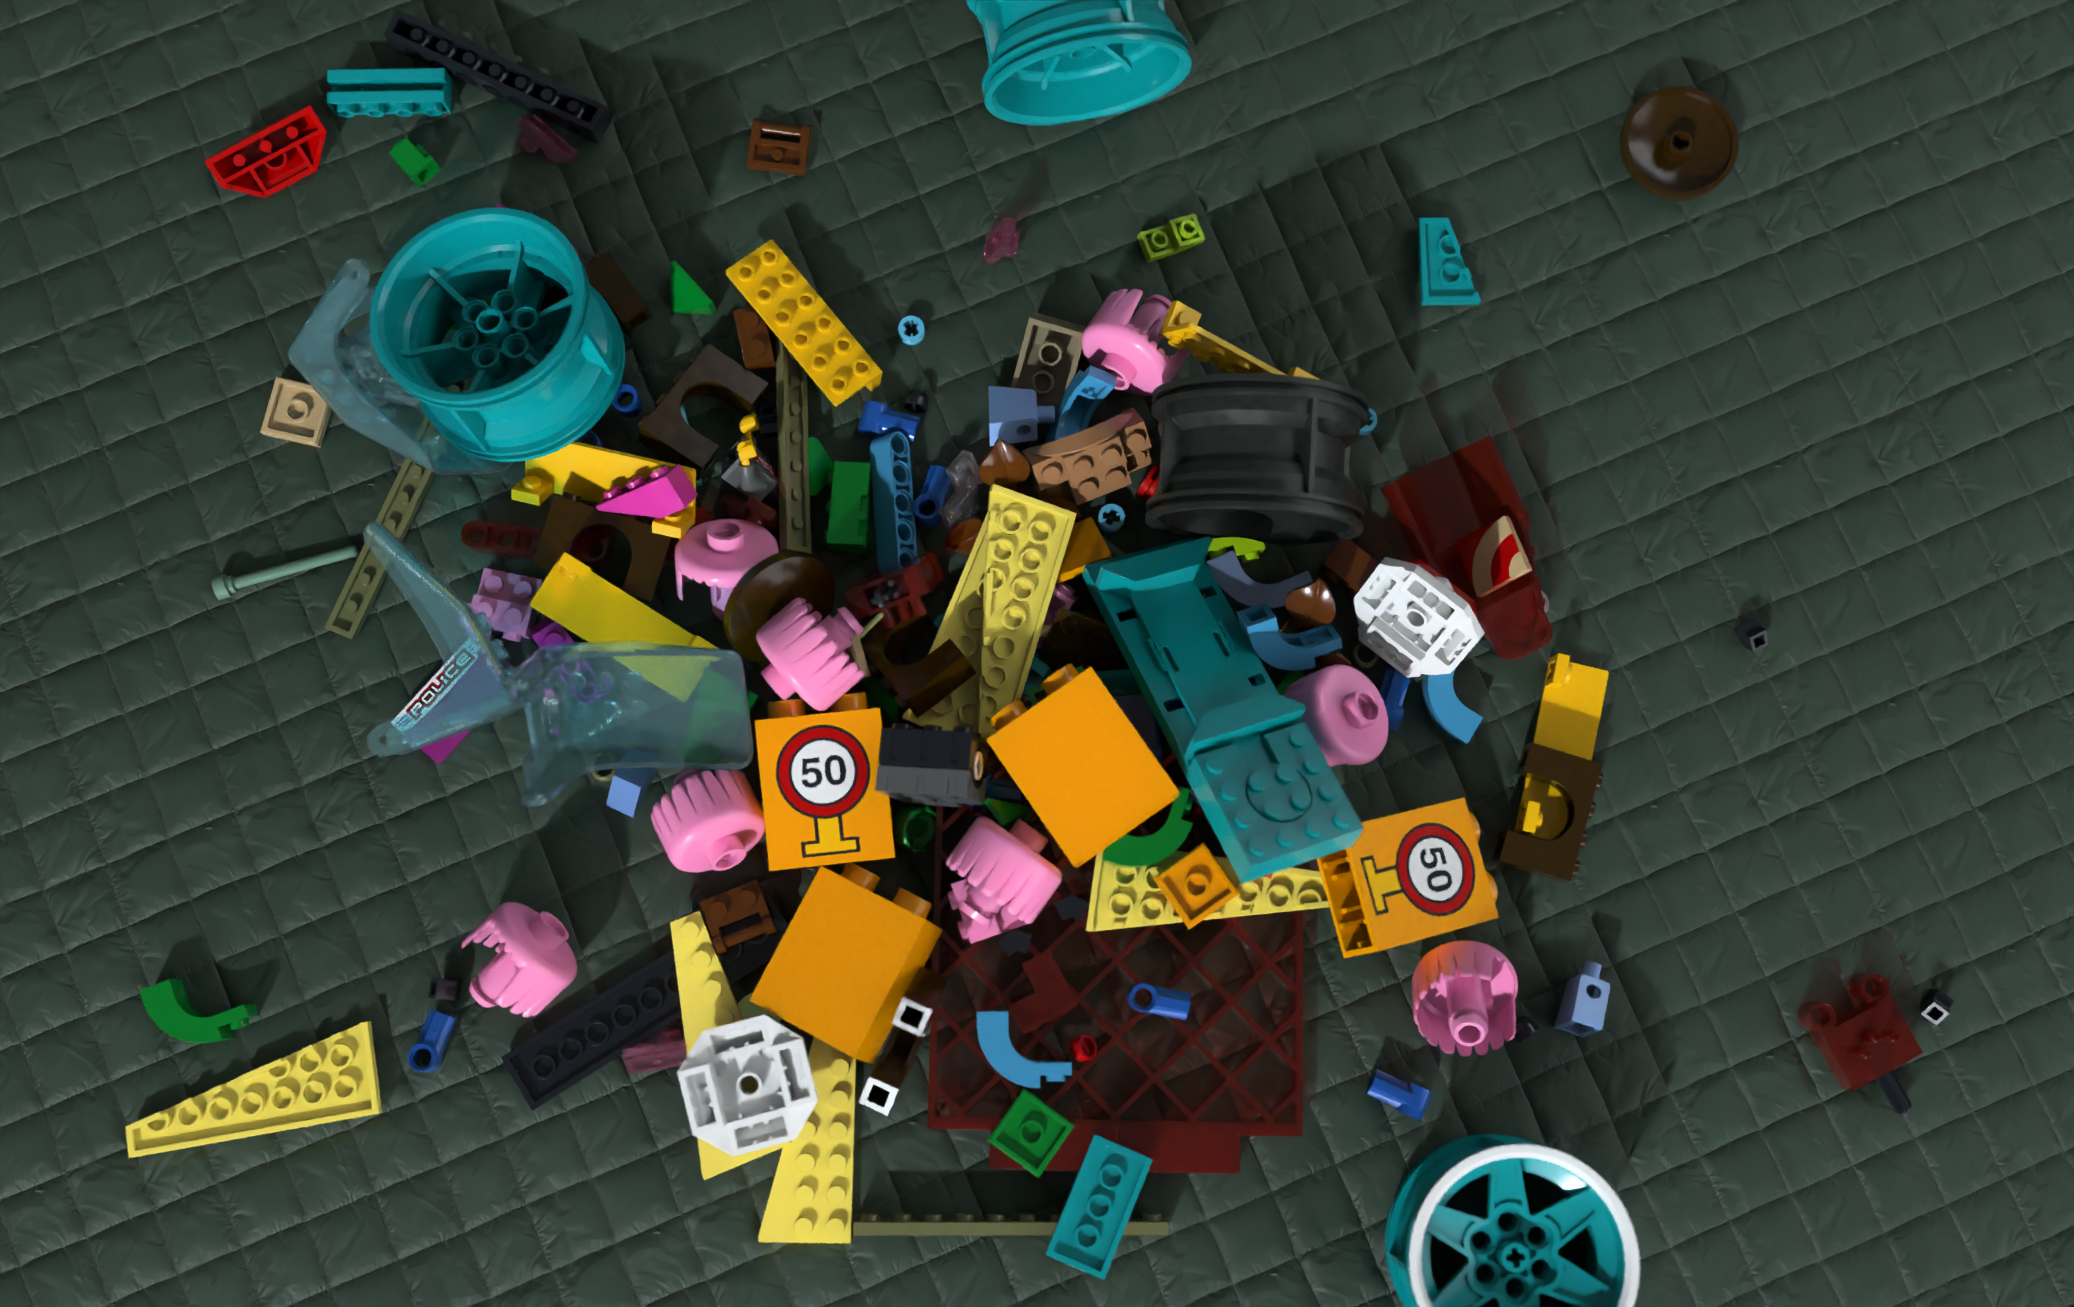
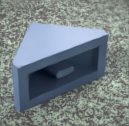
(629, 789)

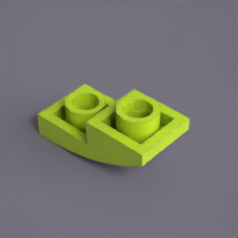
(1172, 238)
(1244, 548)

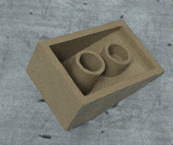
(1048, 358)

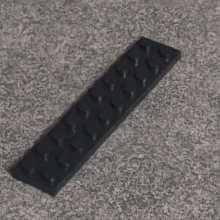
(624, 1016)

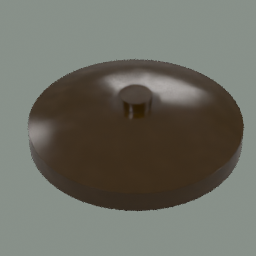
(1679, 143)
(768, 590)

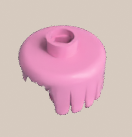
(1130, 345)
(721, 556)
(807, 656)
(1342, 714)
(709, 821)
(1004, 867)
(530, 963)
(1465, 997)

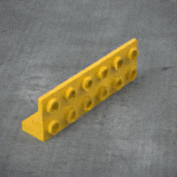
(804, 323)
(1184, 333)
(592, 471)
(602, 611)
(1567, 723)

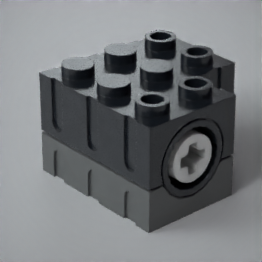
(933, 765)

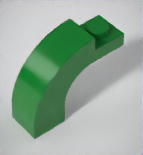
(1151, 849)
(175, 1015)

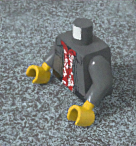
(748, 467)

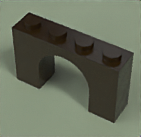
(613, 286)
(708, 375)
(570, 518)
(917, 684)
(1576, 782)
(905, 1040)

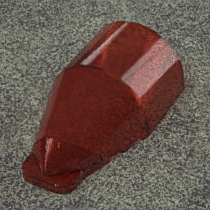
(1450, 503)

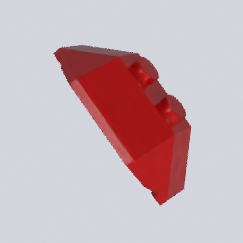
(271, 155)

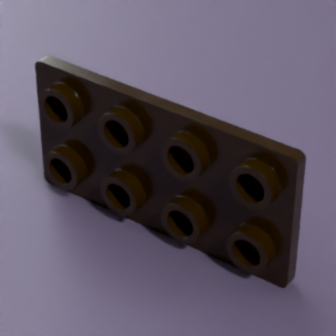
(1083, 640)

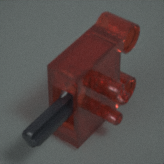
(894, 588)
(1865, 1041)

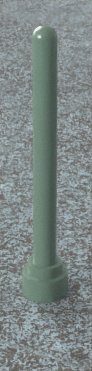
(225, 585)

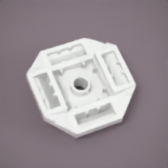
(1416, 618)
(714, 1091)

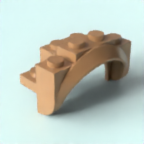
(1091, 460)

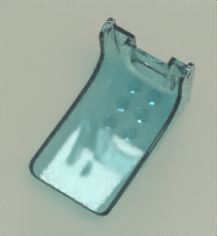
(326, 367)
(470, 654)
(628, 709)

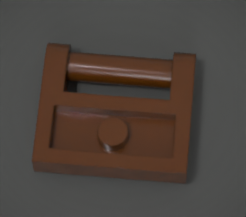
(776, 154)
(735, 906)

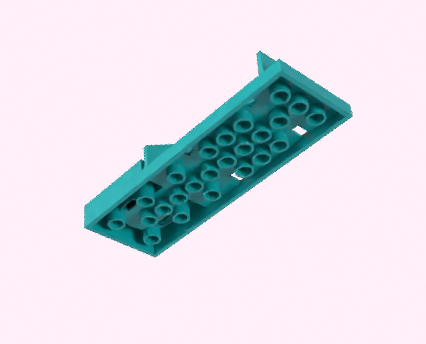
(1235, 742)

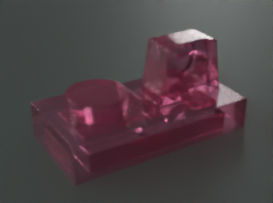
(538, 134)
(1001, 241)
(651, 1057)

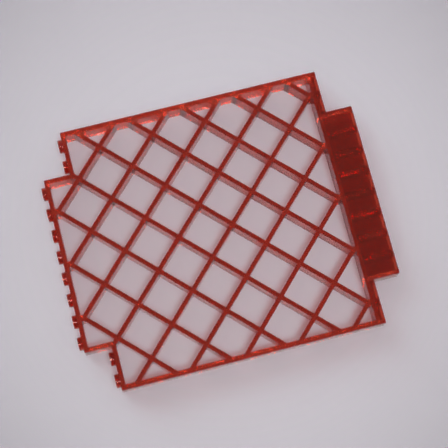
(1172, 1143)

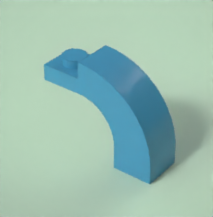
(1080, 402)
(1282, 649)
(1446, 710)
(999, 1051)

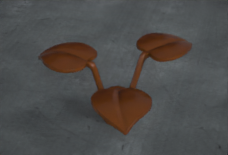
(1005, 468)
(1308, 608)

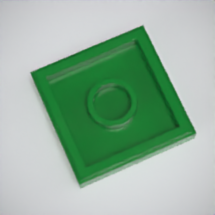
(1031, 1132)

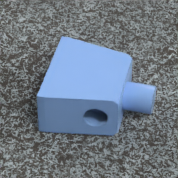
(1016, 414)
(1584, 1002)

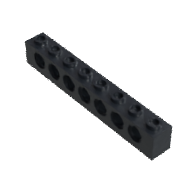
(498, 76)

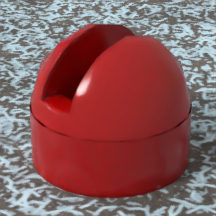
(1083, 1048)

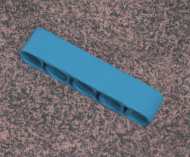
(893, 500)

